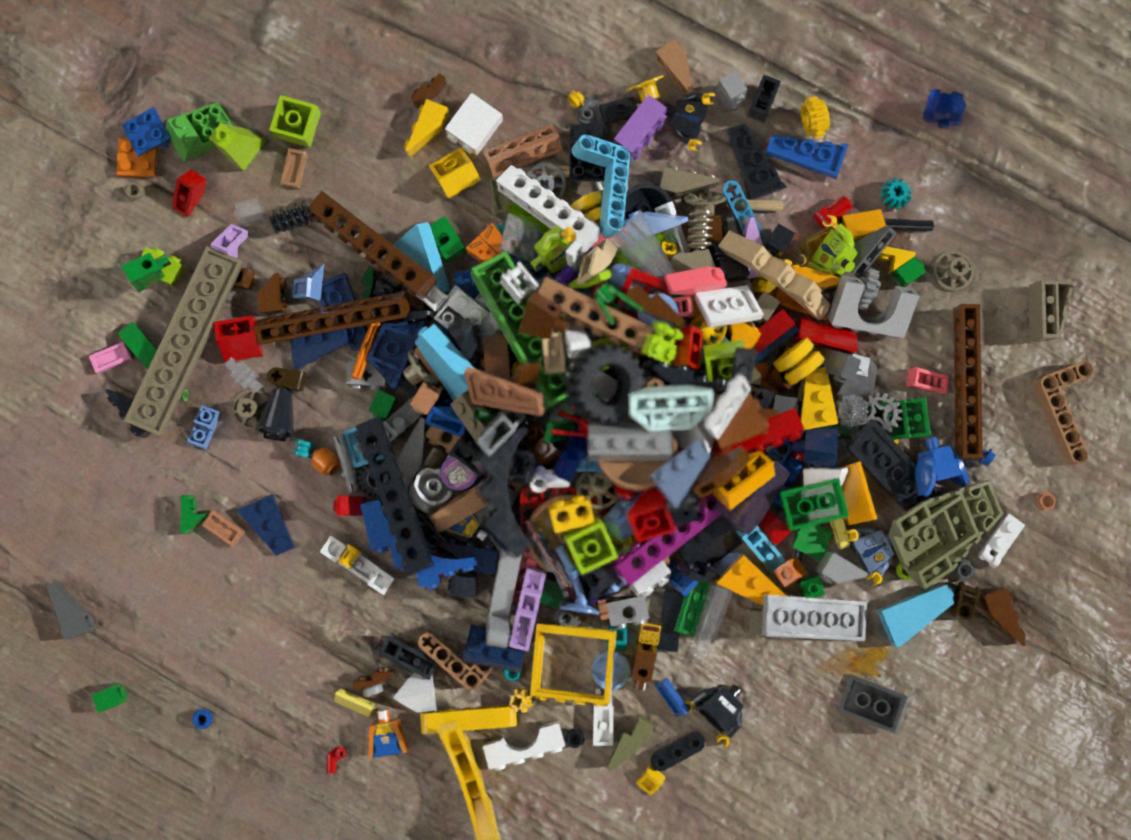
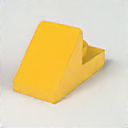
(896, 256)

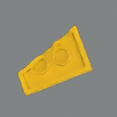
(818, 402)

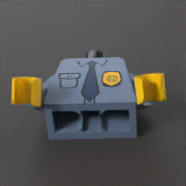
(872, 551)

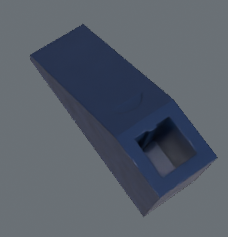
(486, 557)

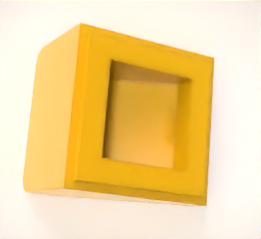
(650, 780)

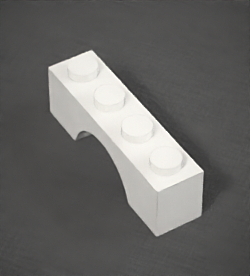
(500, 753)

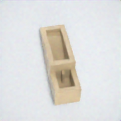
(596, 260)

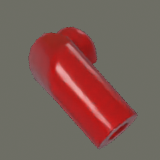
(332, 757)

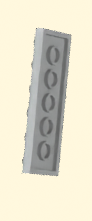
(814, 618)

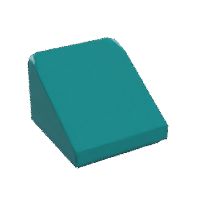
(621, 638)

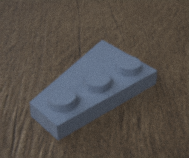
(679, 473)

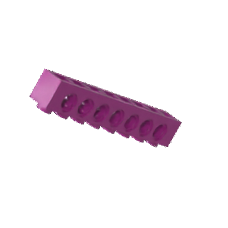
(660, 551)

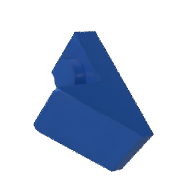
(679, 580)

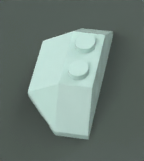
(670, 407)

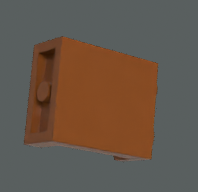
(744, 424)

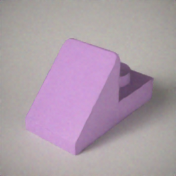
(230, 240)

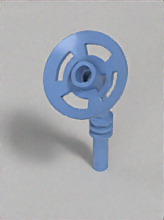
(580, 603)

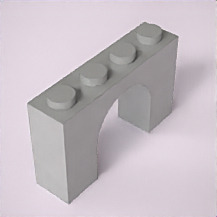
(891, 322)

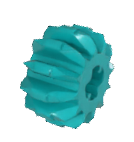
(903, 193)

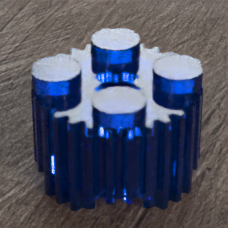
(944, 108)

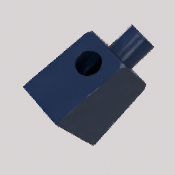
(819, 447)

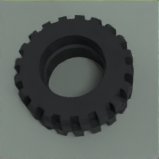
(580, 383)

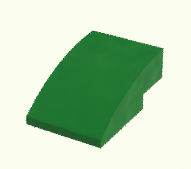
(914, 421)

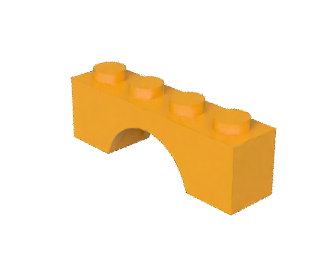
(737, 331)

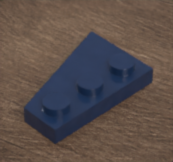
(312, 347)
(269, 524)

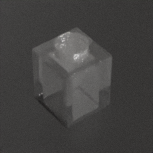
(249, 211)

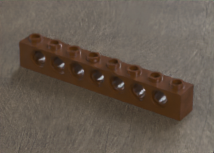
(423, 280)
(332, 318)
(968, 381)

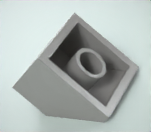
(837, 569)

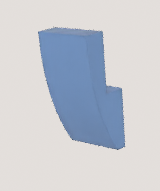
(204, 427)

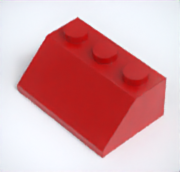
(826, 336)

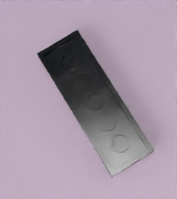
(888, 465)

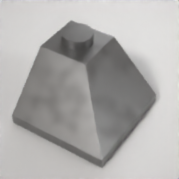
(864, 380)

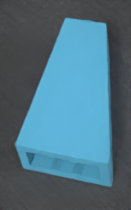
(421, 248)
(444, 360)
(913, 613)

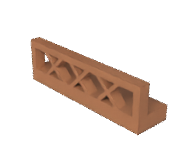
(524, 151)

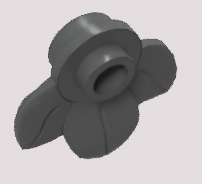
(590, 108)
(565, 617)

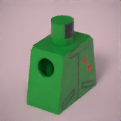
(145, 270)

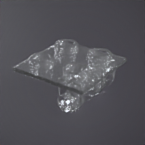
(519, 238)

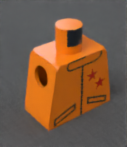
(485, 245)

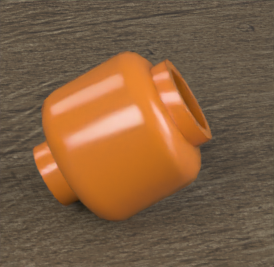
(325, 461)

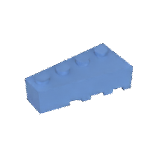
(616, 519)

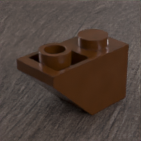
(272, 296)

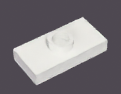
(575, 253)

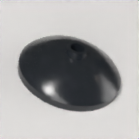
(645, 195)

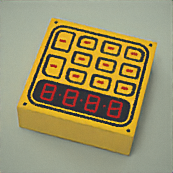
(649, 633)

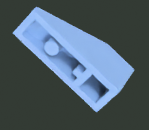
(660, 222)

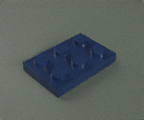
(498, 657)

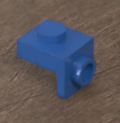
(793, 466)

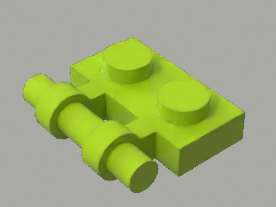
(662, 349)

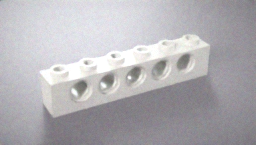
(522, 196)

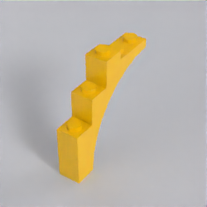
(471, 781)

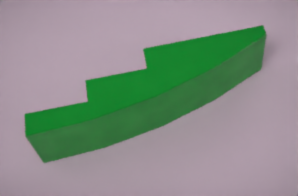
(138, 343)

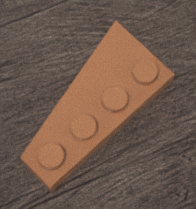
(501, 394)

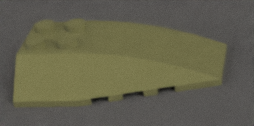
(942, 531)

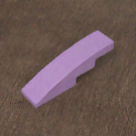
(527, 608)

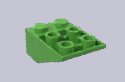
(193, 129)

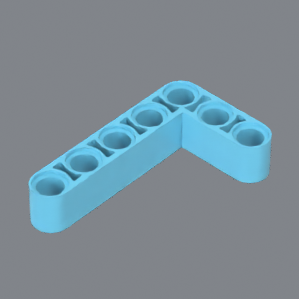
(616, 161)

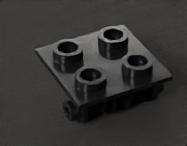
(729, 266)

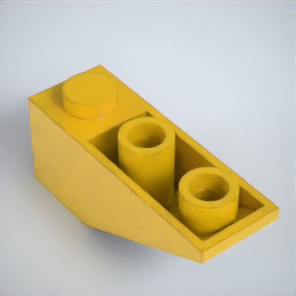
(429, 124)

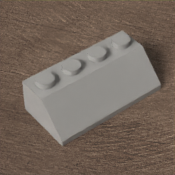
(628, 442)

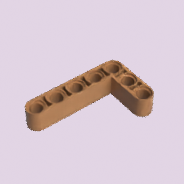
(1062, 409)

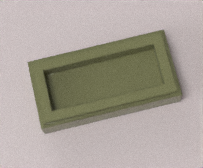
(499, 200)

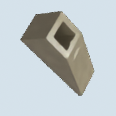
(680, 183)

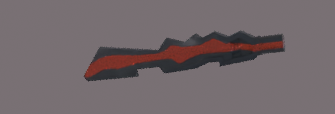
(551, 560)

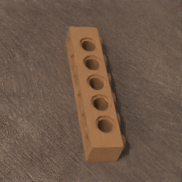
(552, 289)

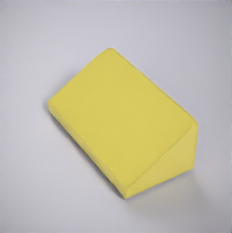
(354, 702)

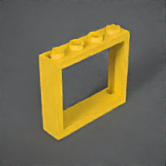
(561, 695)

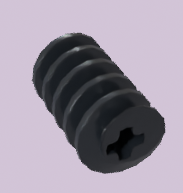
(288, 218)

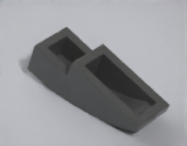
(499, 430)

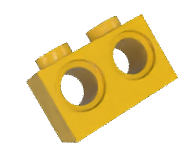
(571, 519)

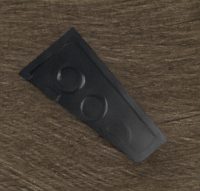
(754, 166)

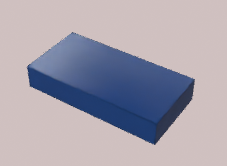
(671, 697)

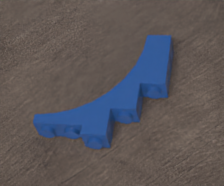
(381, 538)

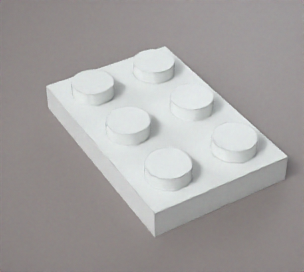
(728, 306)
(727, 406)

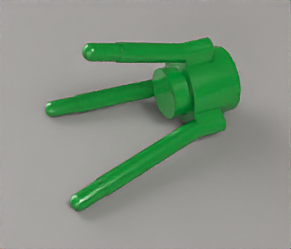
(606, 296)

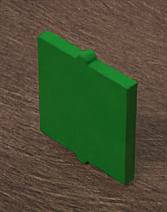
(812, 541)

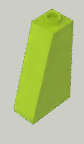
(237, 144)

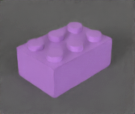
(641, 127)

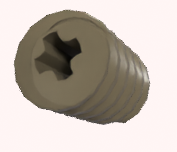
(699, 229)

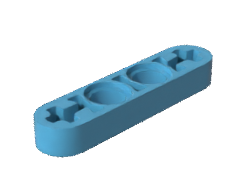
(746, 212)

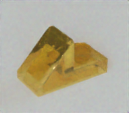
(866, 662)

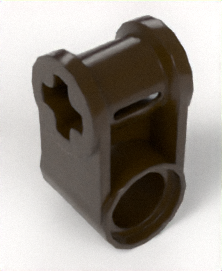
(290, 378)
(965, 599)

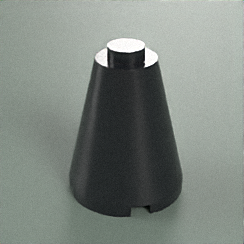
(277, 417)

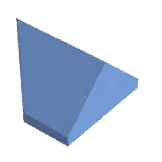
(309, 286)

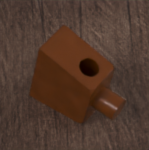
(542, 318)
(643, 664)

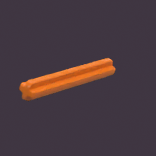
(367, 344)

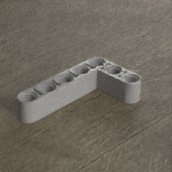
(502, 594)

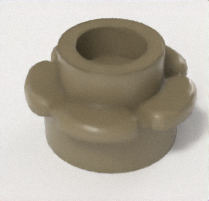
(135, 187)

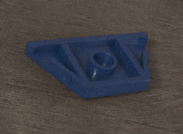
(391, 349)

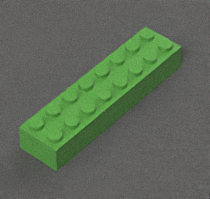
(509, 317)

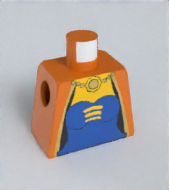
(386, 736)

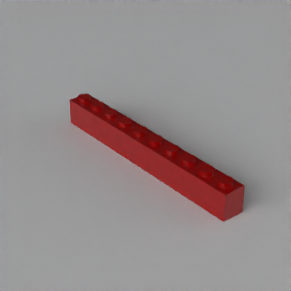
(781, 428)

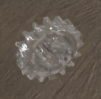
(244, 374)

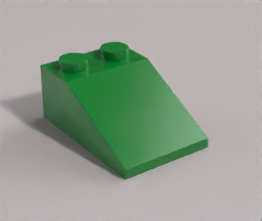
(813, 504)

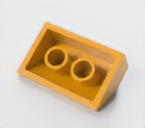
(857, 495)

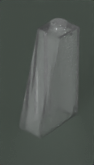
(642, 247)
(709, 621)

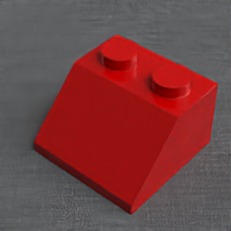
(650, 516)

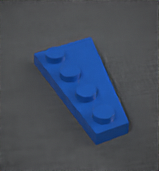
(815, 156)

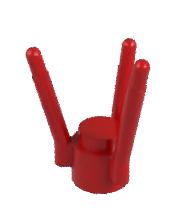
(583, 426)

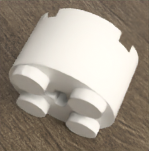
(427, 491)

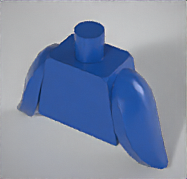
(938, 465)

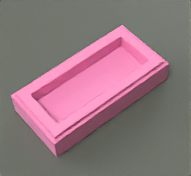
(110, 357)

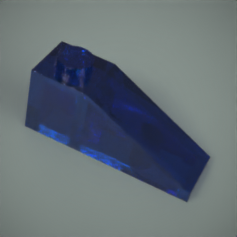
(571, 456)

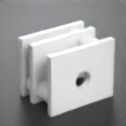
(512, 284)

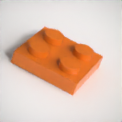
(132, 166)

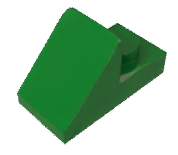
(189, 520)

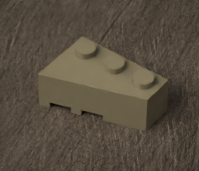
(1048, 308)

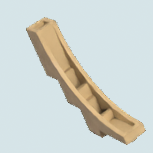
(776, 271)

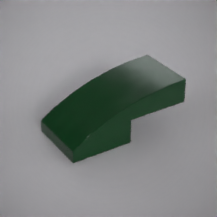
(369, 281)

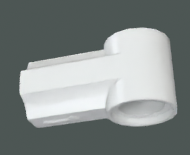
(544, 479)

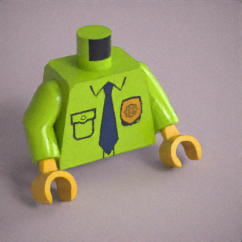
(553, 248)
(835, 252)

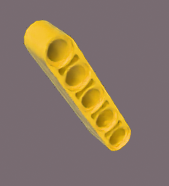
(469, 718)

